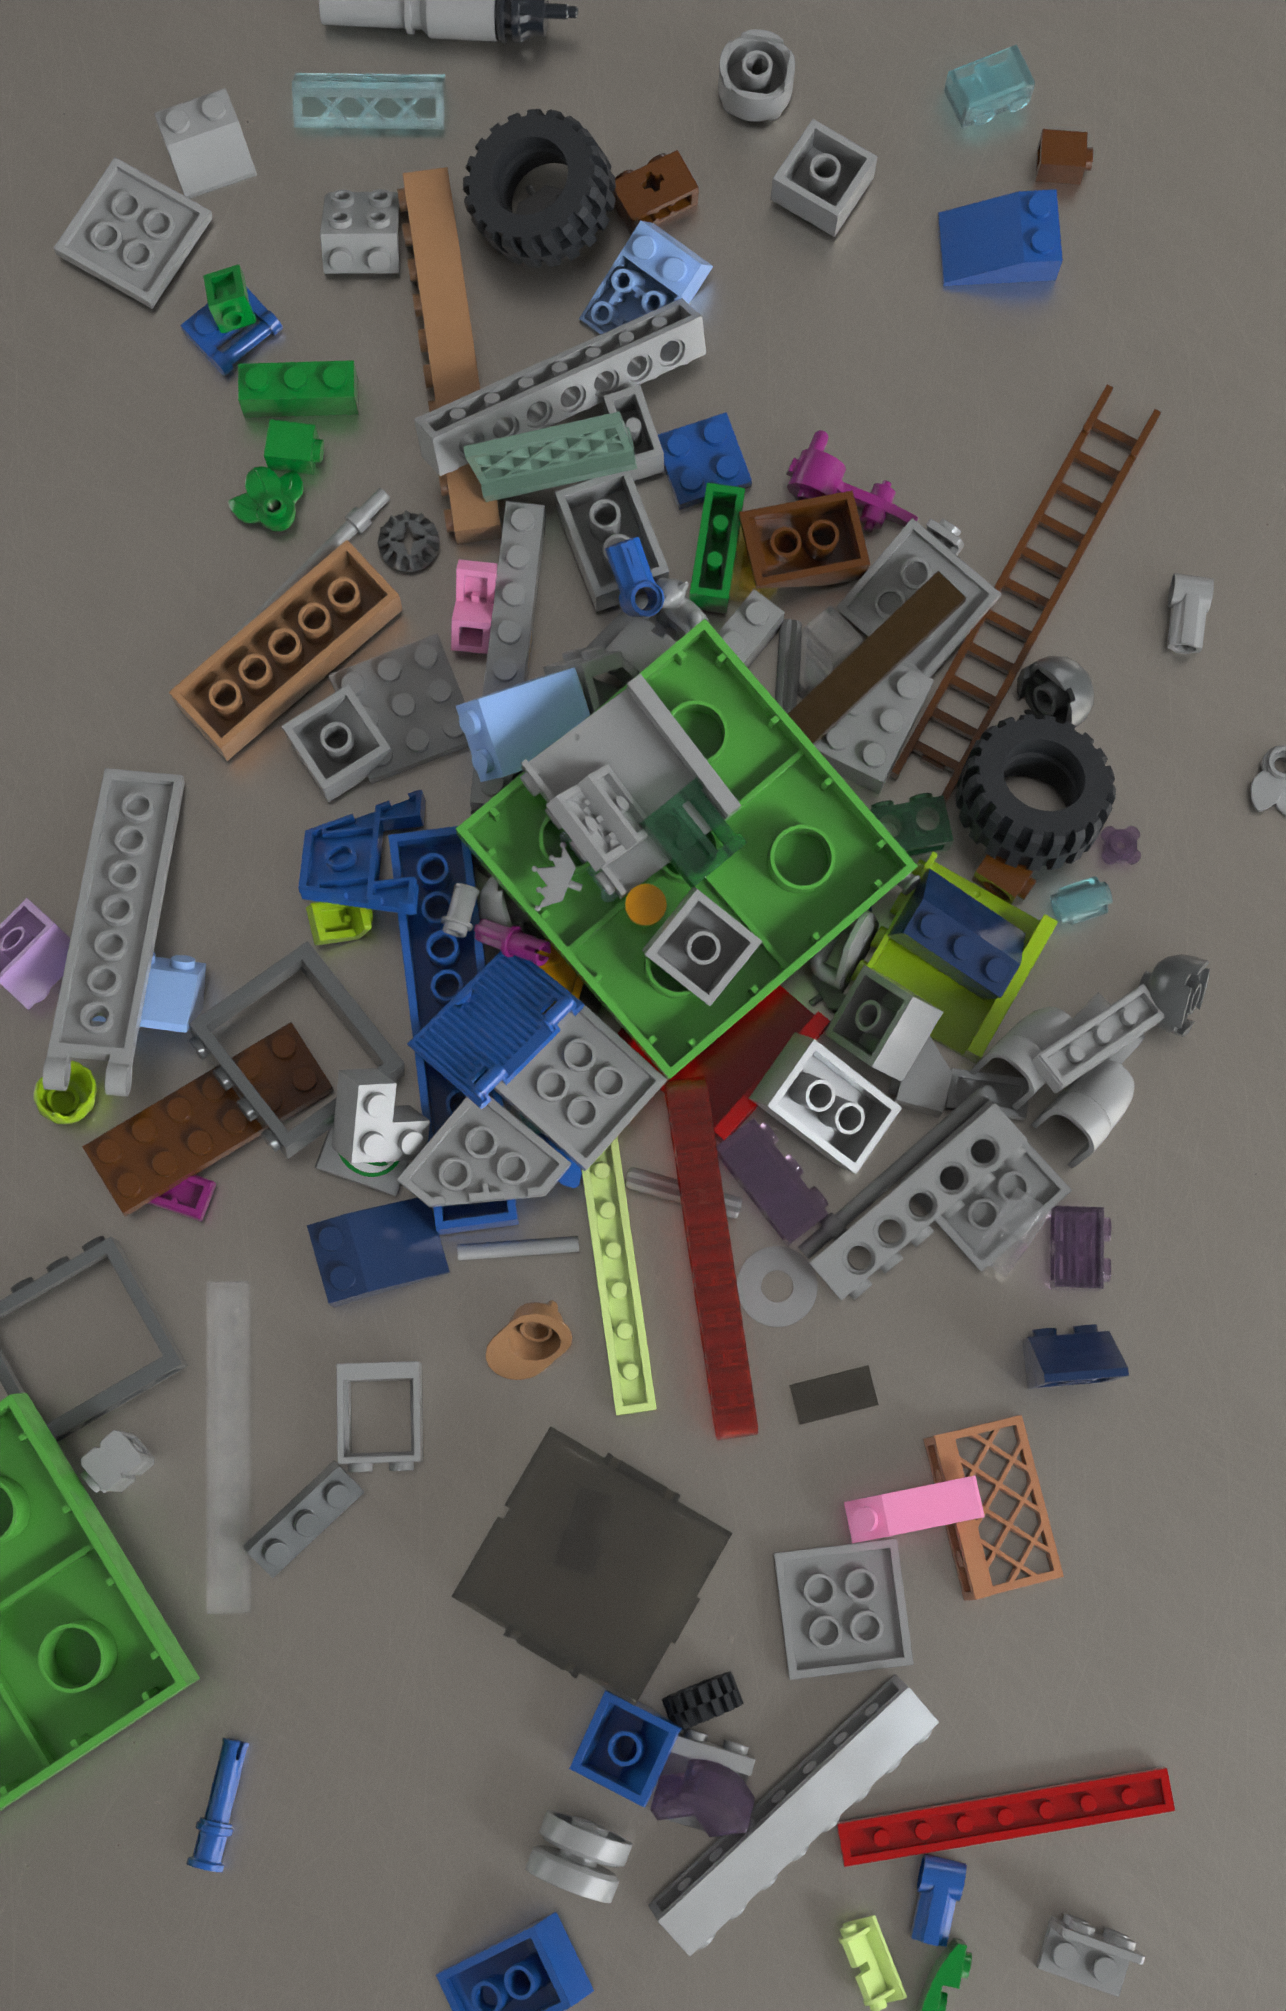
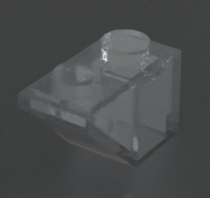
(823, 647)

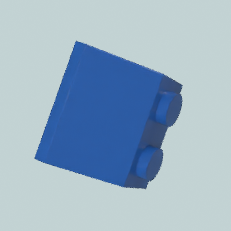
(625, 1748)

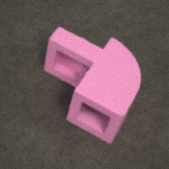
(473, 606)

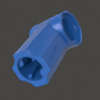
(631, 574)
(939, 1887)

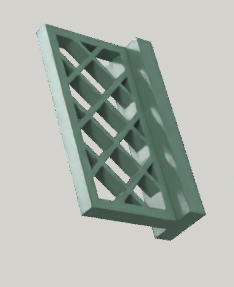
(552, 456)

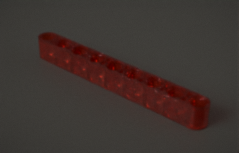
(711, 1258)

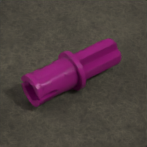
(512, 941)

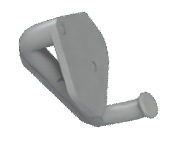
(856, 945)

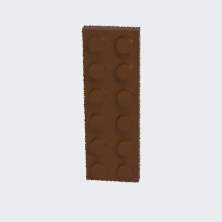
(203, 1121)

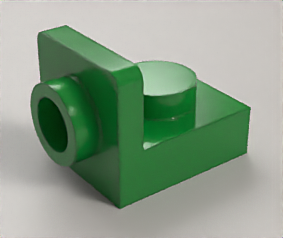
(229, 299)

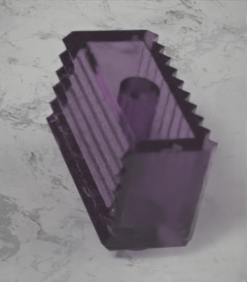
(1078, 1248)

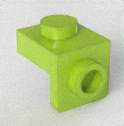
(338, 922)

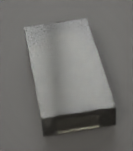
(833, 1395)

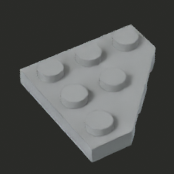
(483, 1159)

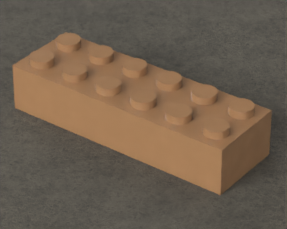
(286, 650)

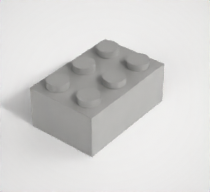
(601, 515)
(874, 731)
(825, 1102)

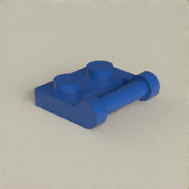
(208, 339)

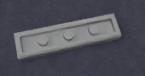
(1098, 1039)

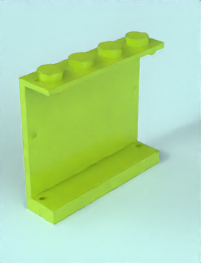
(966, 1019)

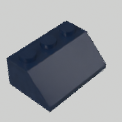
(960, 937)

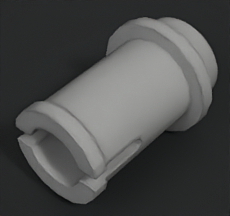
(460, 910)

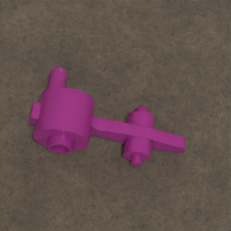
(822, 474)

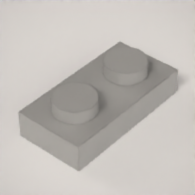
(999, 1088)

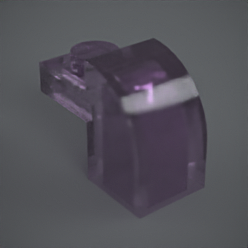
(709, 1793)

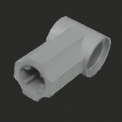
(1189, 602)

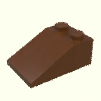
(805, 542)

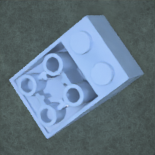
(645, 277)

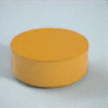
(645, 905)

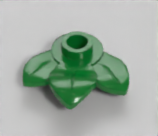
(266, 494)

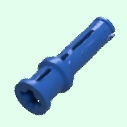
(215, 1824)

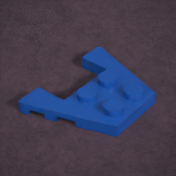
(345, 859)

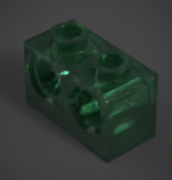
(910, 836)

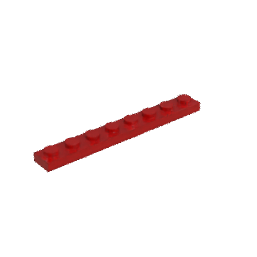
(1005, 1816)

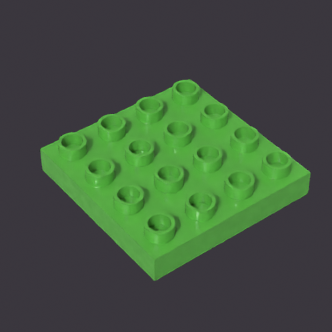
(796, 884)
(76, 1623)

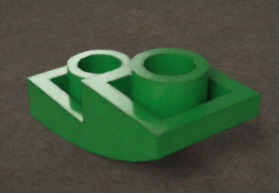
(947, 1971)

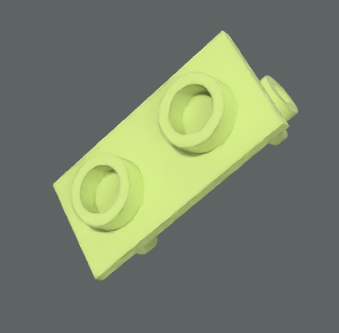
(869, 1952)

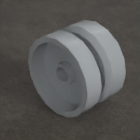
(576, 1863)

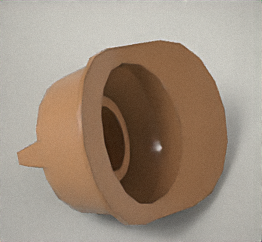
(529, 1341)

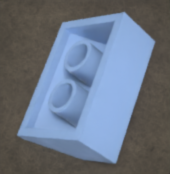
(172, 993)

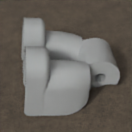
(1090, 1102)

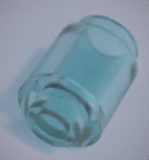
(1081, 901)

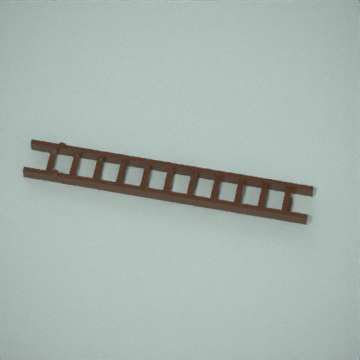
(932, 756)

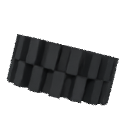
(703, 1701)

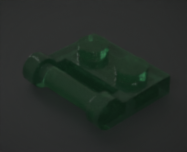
(682, 838)

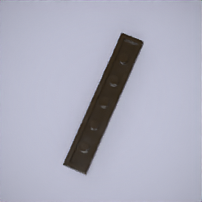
(876, 657)

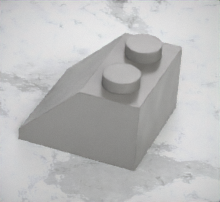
(205, 143)
(337, 742)

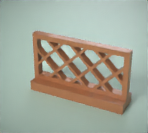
(965, 1536)

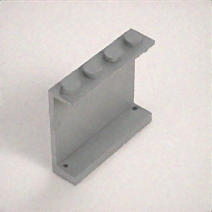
(648, 756)

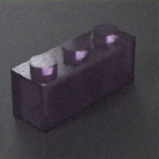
(772, 1181)

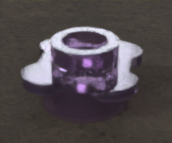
(1113, 854)

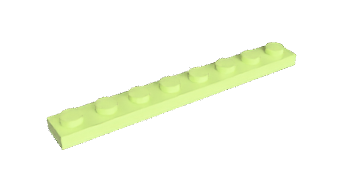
(618, 1284)

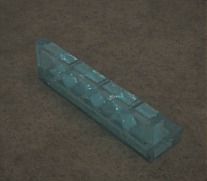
(368, 86)

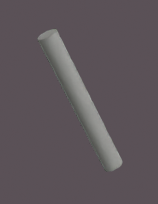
(518, 1248)

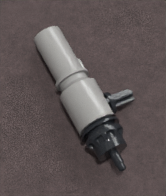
(450, 18)

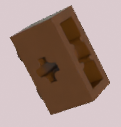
(655, 191)

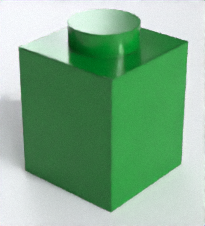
(293, 447)

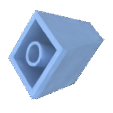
(521, 721)

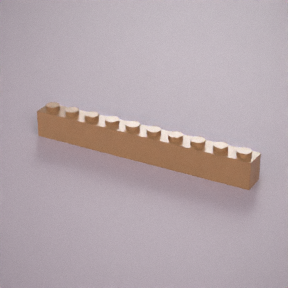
(446, 334)

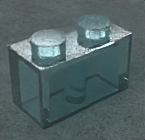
(989, 87)

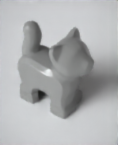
(677, 608)

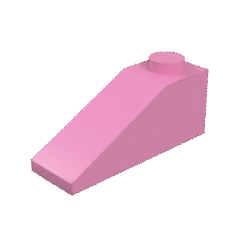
(914, 1509)

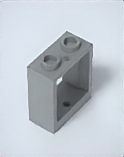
(378, 1372)

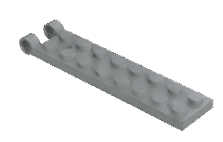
(115, 927)

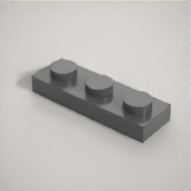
(303, 1519)

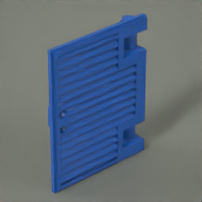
(495, 1026)

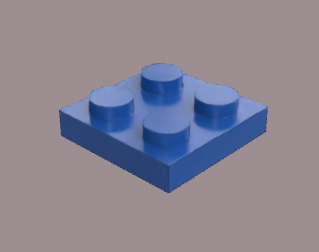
(702, 455)

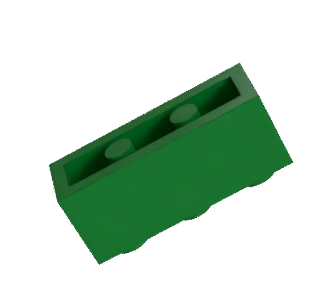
(298, 389)
(716, 547)

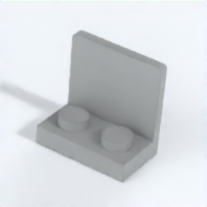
(1087, 1957)

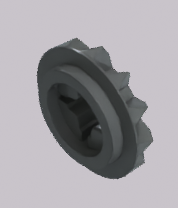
(422, 551)

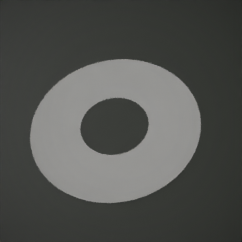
(758, 1305)

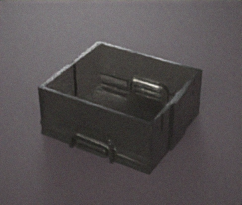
(592, 1565)

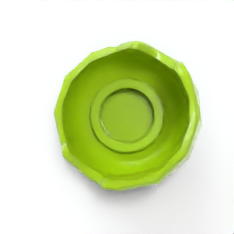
(67, 1105)

